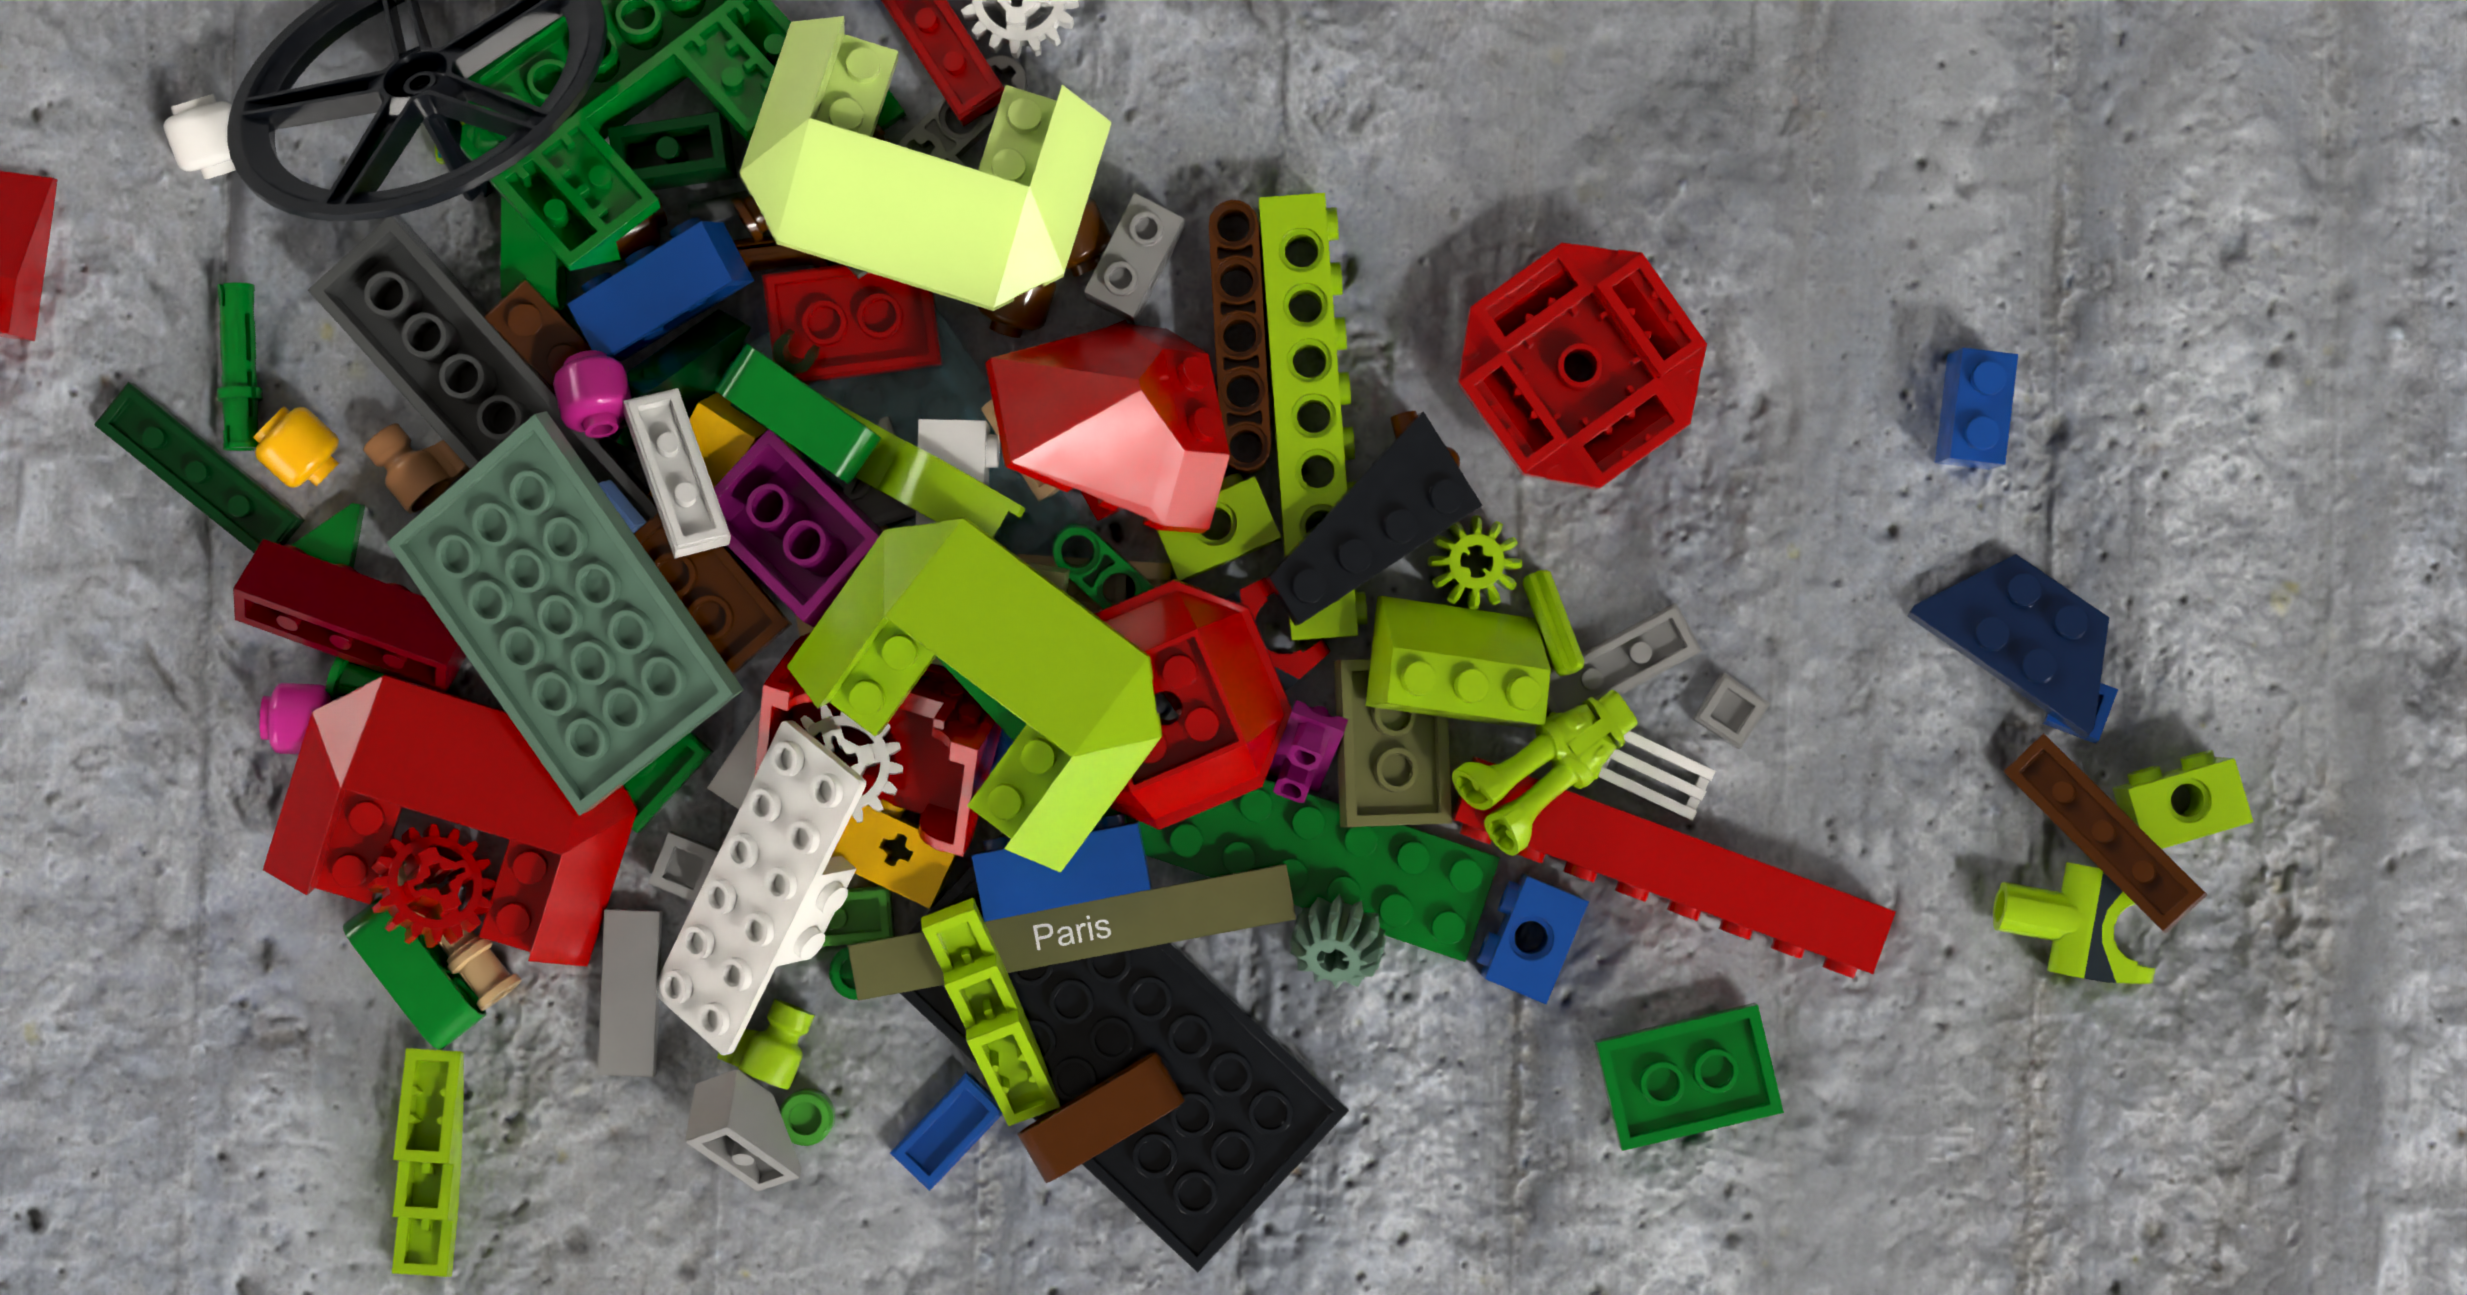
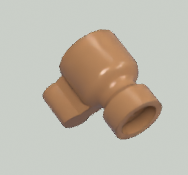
(413, 475)

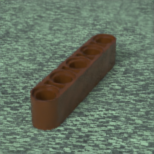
(1241, 310)

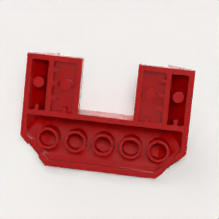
(459, 763)

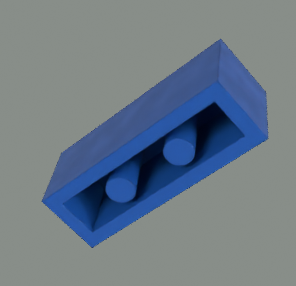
(660, 289)
(1103, 867)

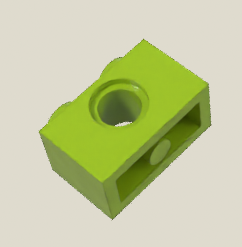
(1250, 530)
(2215, 799)

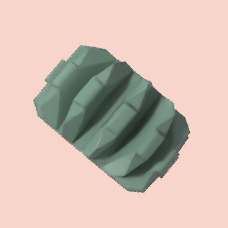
(1338, 941)

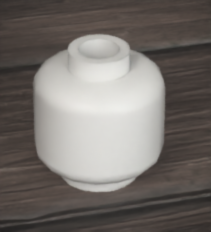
(200, 136)

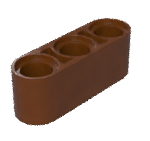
(1101, 1117)

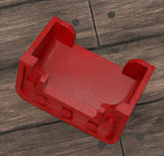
(943, 752)

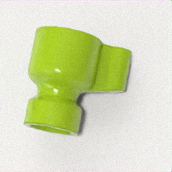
(773, 1053)

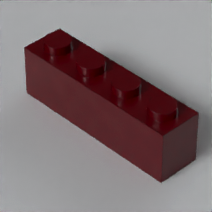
(346, 615)

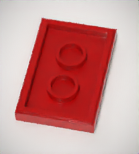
(857, 323)

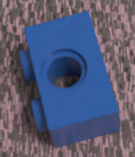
(1532, 971)

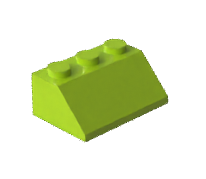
(1458, 663)

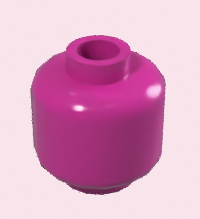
(592, 393)
(287, 714)

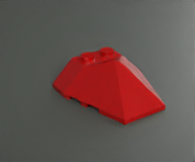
(1119, 418)

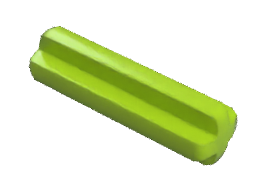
(1553, 622)

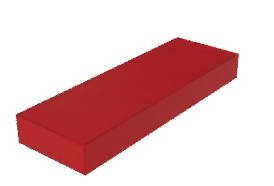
(948, 55)

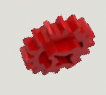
(437, 906)

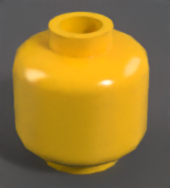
(297, 447)

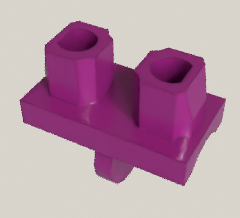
(1306, 751)

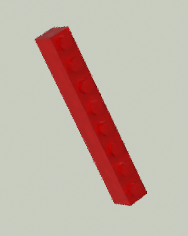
(1698, 878)

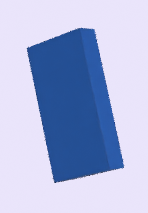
(947, 1131)

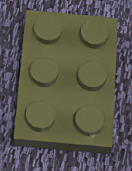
(1388, 760)

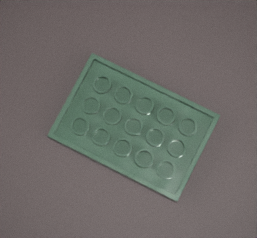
(564, 614)

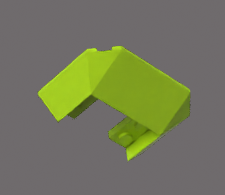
(1020, 641)

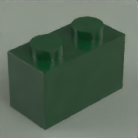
(677, 150)

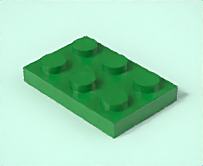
(1688, 1076)

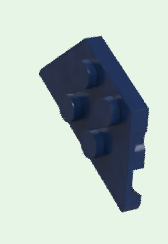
(2026, 636)

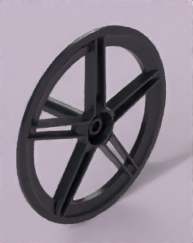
(413, 89)

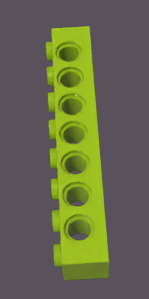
(1282, 223)

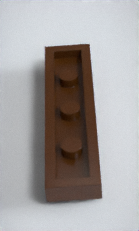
(2105, 833)

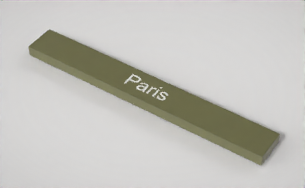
(1089, 929)

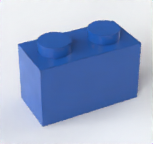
(1976, 408)

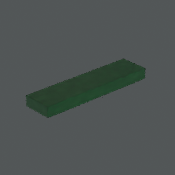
(197, 469)

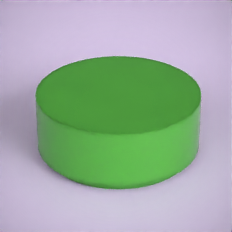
(808, 1116)

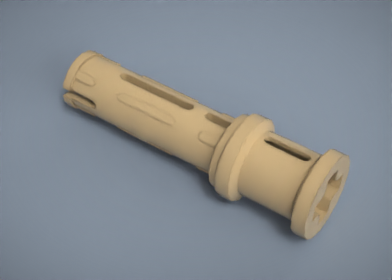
(475, 962)

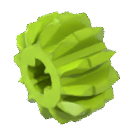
(1487, 549)

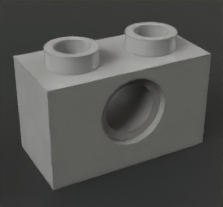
(1134, 258)

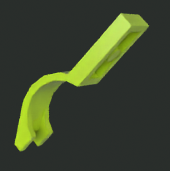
(931, 483)

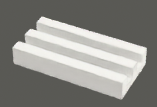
(1696, 792)

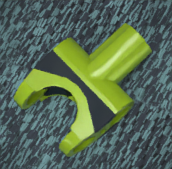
(2076, 921)

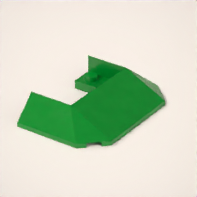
(574, 183)

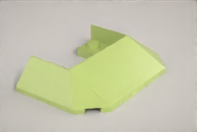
(909, 213)

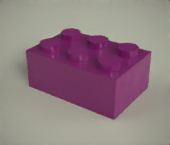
(793, 526)

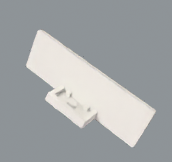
(766, 888)

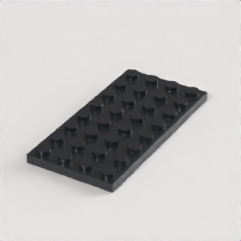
(1246, 1103)

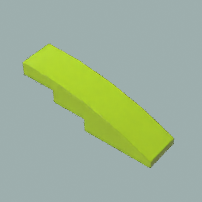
(990, 1012)
(429, 1162)

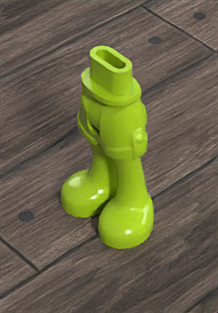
(1574, 744)

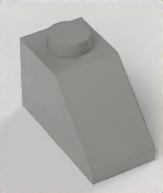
(742, 1130)

